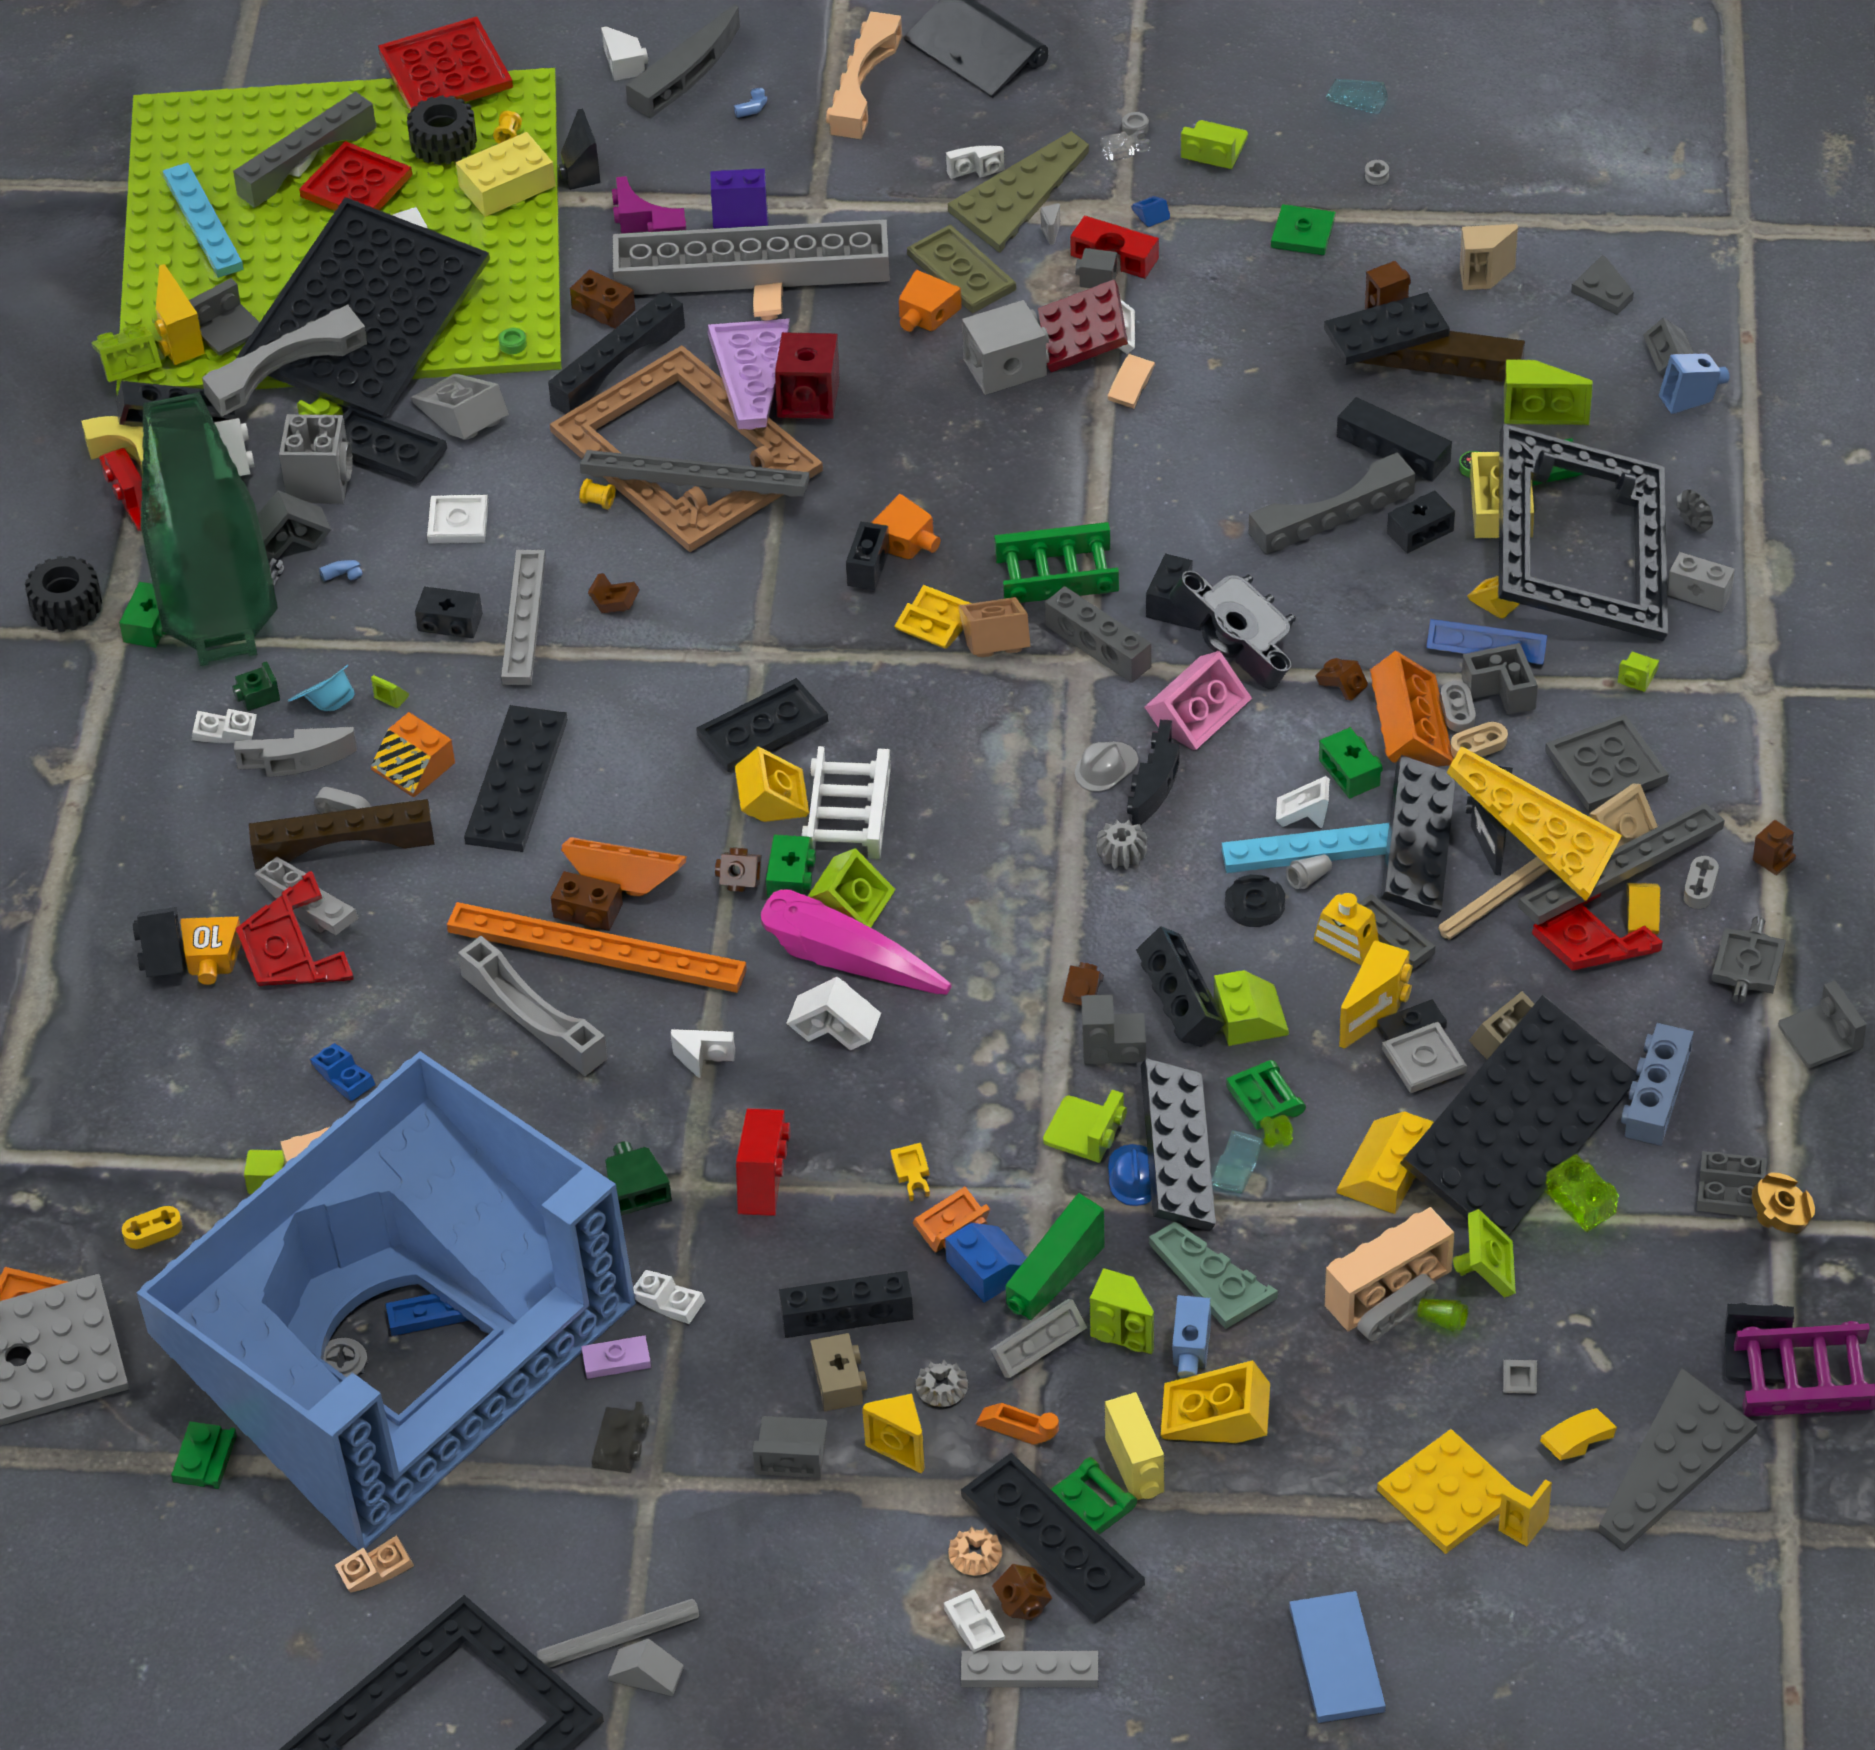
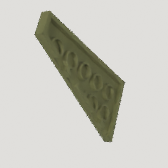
(1014, 195)

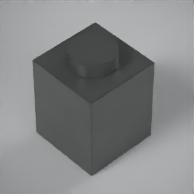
(1096, 267)

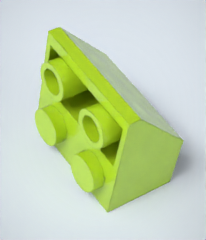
(1121, 1313)

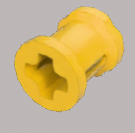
(506, 122)
(597, 493)

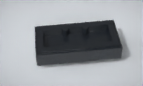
(1410, 1020)

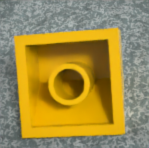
(770, 787)

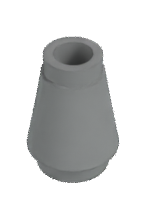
(1308, 870)

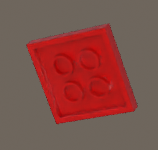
(357, 176)

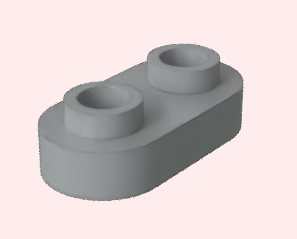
(1460, 712)

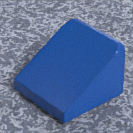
(1151, 210)

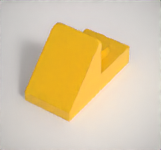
(1486, 597)

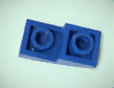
(341, 1071)

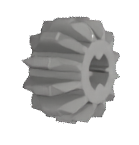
(1121, 844)

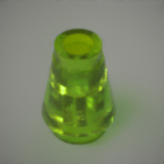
(1444, 1313)

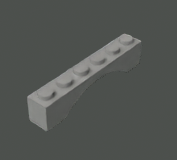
(330, 335)
(567, 1036)

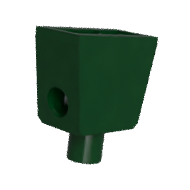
(637, 1178)

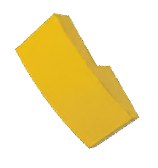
(1576, 1433)

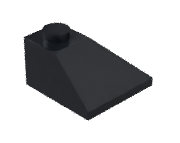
(580, 155)

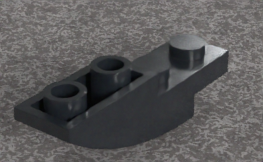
(1156, 776)

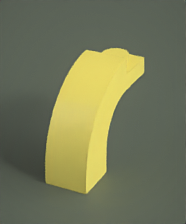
(107, 435)

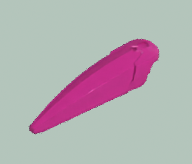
(842, 943)

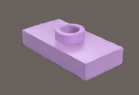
(616, 1357)

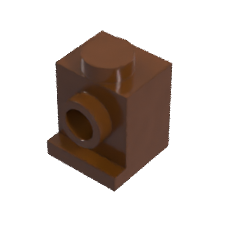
(1774, 847)

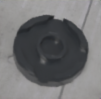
(1255, 901)

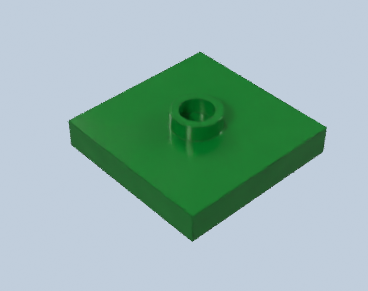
(1303, 229)

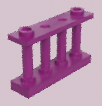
(1794, 1398)

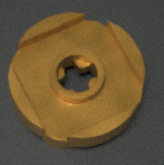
(1796, 1207)

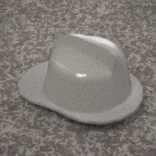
(1105, 765)

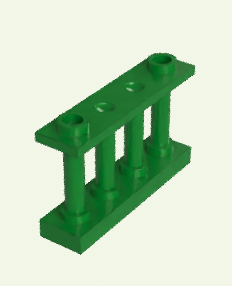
(1054, 543)

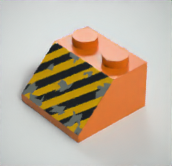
(413, 755)

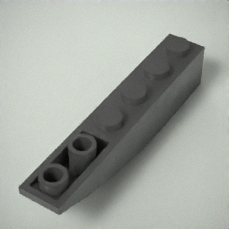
(683, 65)

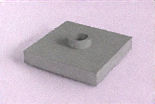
(1424, 1057)

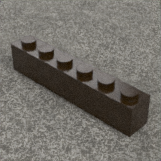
(1457, 355)

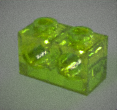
(1582, 1192)

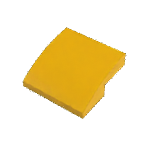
(932, 617)

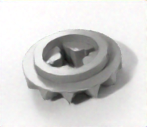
(352, 1351)
(944, 1394)

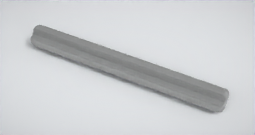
(619, 1633)

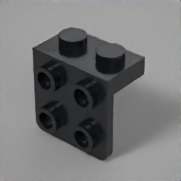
(1764, 1317)

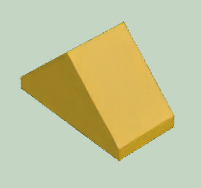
(1643, 906)

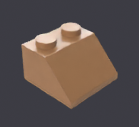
(995, 626)

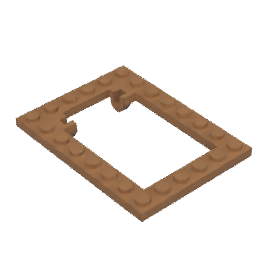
(680, 518)

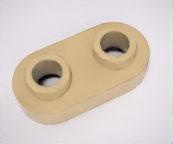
(1479, 739)

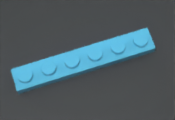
(203, 220)
(1284, 849)

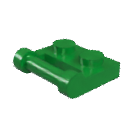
(1256, 1097)
(1088, 1503)

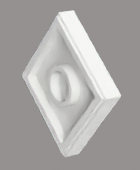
(457, 519)

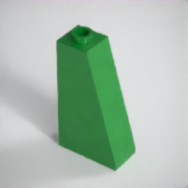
(1058, 1257)

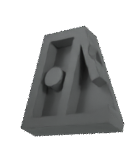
(1604, 286)

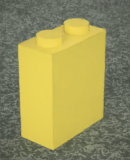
(1134, 1446)

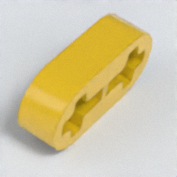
(152, 1227)

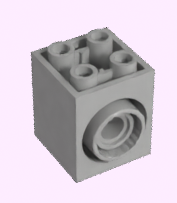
(1005, 347)
(316, 458)

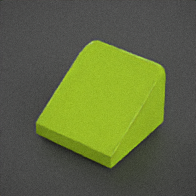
(388, 692)

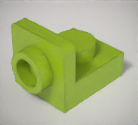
(319, 407)
(1637, 671)

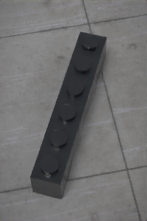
(581, 379)

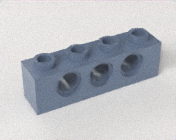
(1658, 1083)

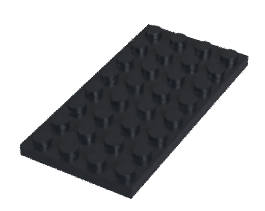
(1520, 1117)

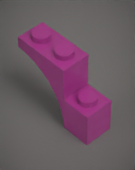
(641, 216)

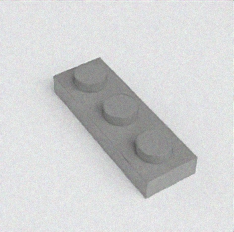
(1038, 1338)

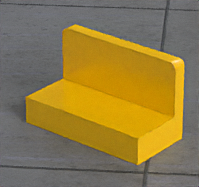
(1524, 1514)

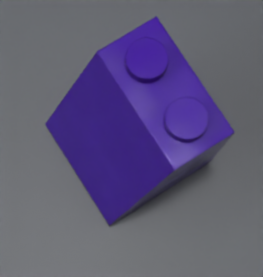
(739, 198)

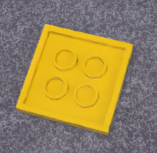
(1446, 1491)

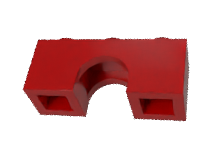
(1136, 250)

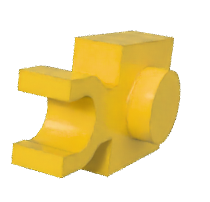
(911, 1167)

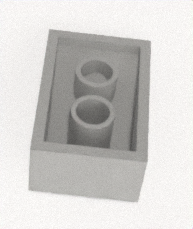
(462, 405)

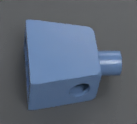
(1690, 381)
(1191, 1334)

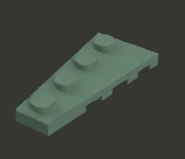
(1211, 1275)

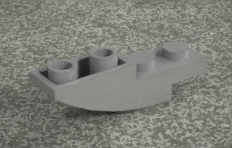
(303, 753)
(320, 915)

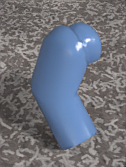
(753, 106)
(339, 568)

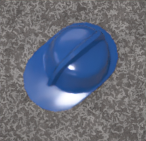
(1130, 1175)

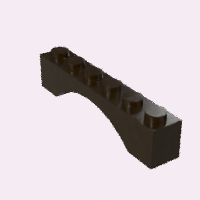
(396, 824)

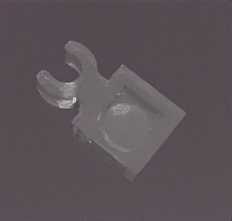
(1121, 146)

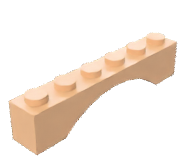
(877, 41)

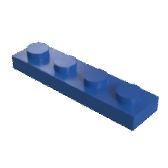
(1472, 638)
(421, 1314)

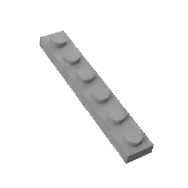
(523, 617)

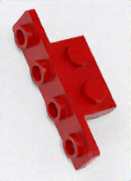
(125, 481)

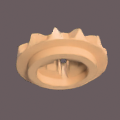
(974, 1563)

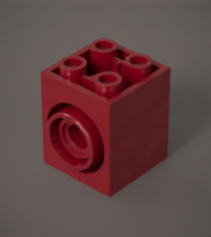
(807, 375)

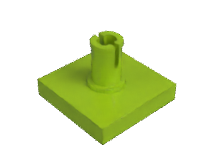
(1489, 1254)

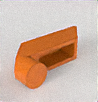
(1019, 1423)

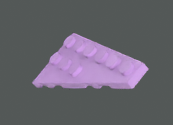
(747, 365)

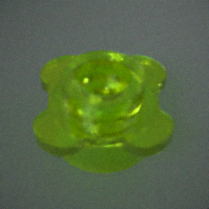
(1284, 1127)

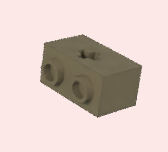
(1500, 1024)
(837, 1371)

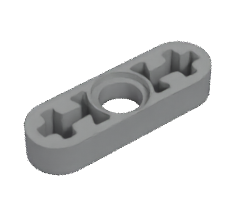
(1396, 1307)

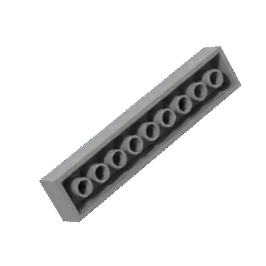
(752, 257)

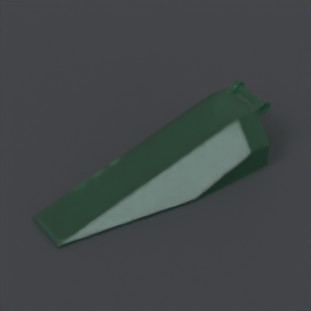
(201, 533)

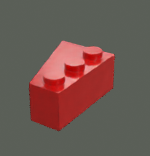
(761, 1161)

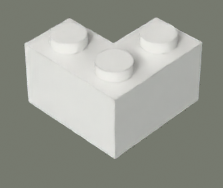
(233, 436)
(834, 1010)

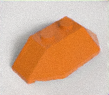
(632, 868)

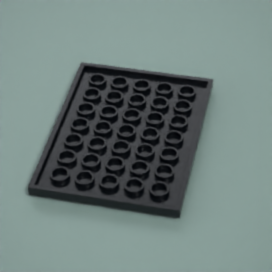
(398, 284)

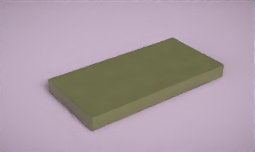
(960, 263)

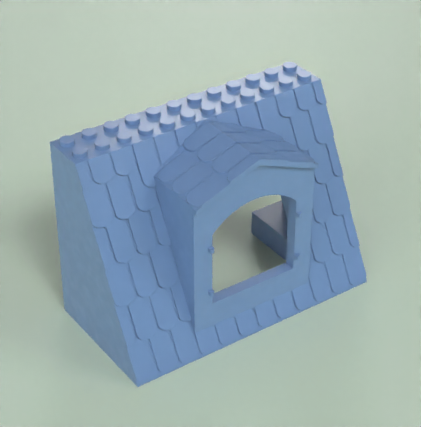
(397, 1193)

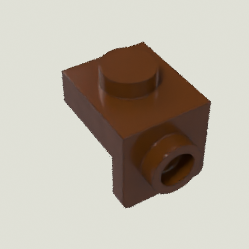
(612, 597)
(1343, 674)
(1081, 982)

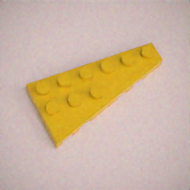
(1555, 832)

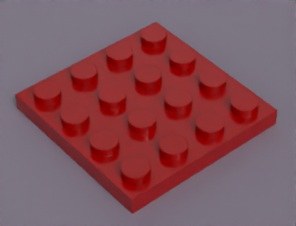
(446, 62)

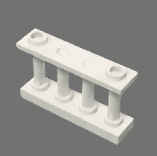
(875, 792)

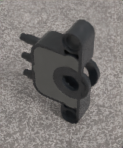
(1241, 617)

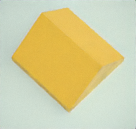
(895, 1430)

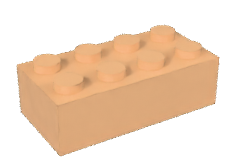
(1387, 1264)

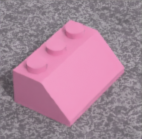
(1200, 700)

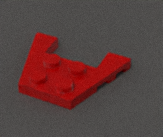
(1585, 941)
(278, 946)

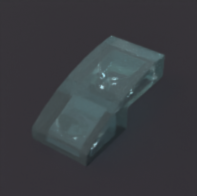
(1237, 1162)

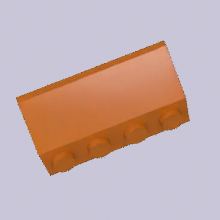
(1410, 711)

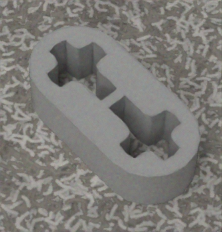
(336, 800)
(1696, 881)

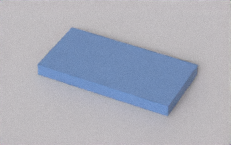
(1337, 1657)

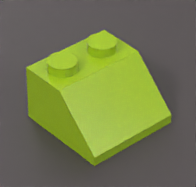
(853, 887)
(1248, 1008)

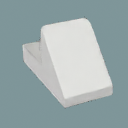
(1303, 802)
(695, 1046)

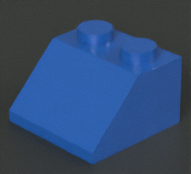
(983, 1258)

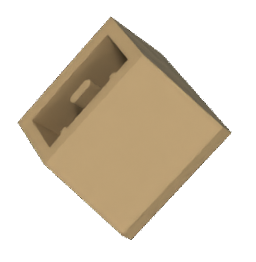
(1487, 254)

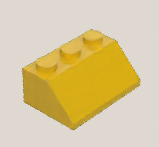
(1376, 1170)

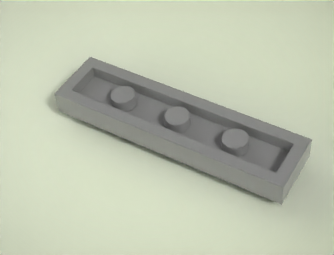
(1029, 1669)

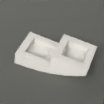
(973, 1621)

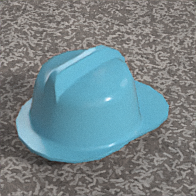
(330, 693)

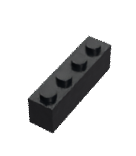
(1387, 434)

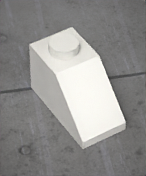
(623, 54)

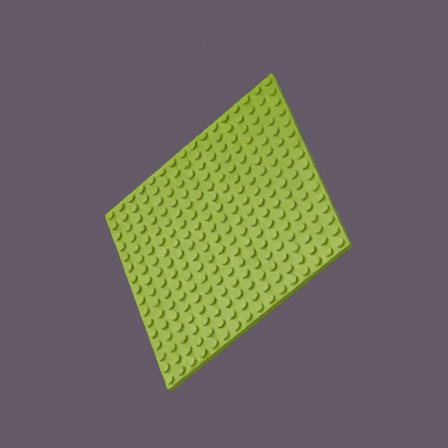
(231, 126)

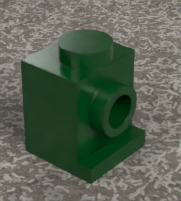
(256, 688)

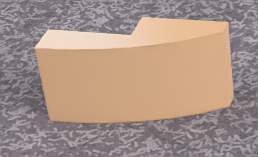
(768, 301)
(1130, 381)
(372, 1568)

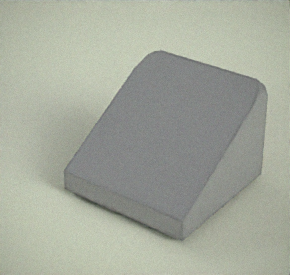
(1050, 222)
(1520, 1376)

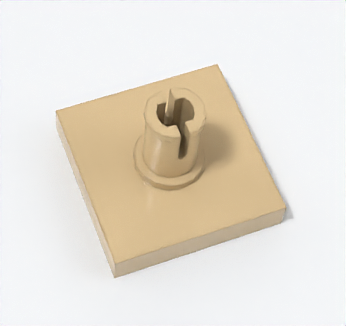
(1626, 814)

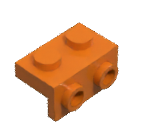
(950, 1217)

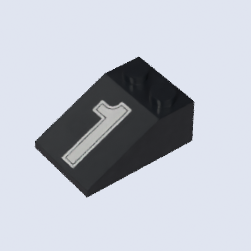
(1488, 831)

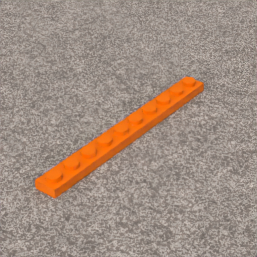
(597, 947)

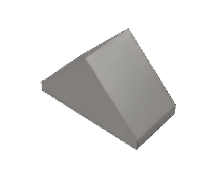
(646, 1667)

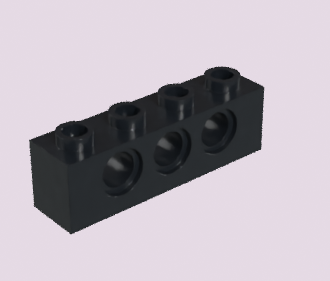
(134, 394)
(1180, 987)
(846, 1304)

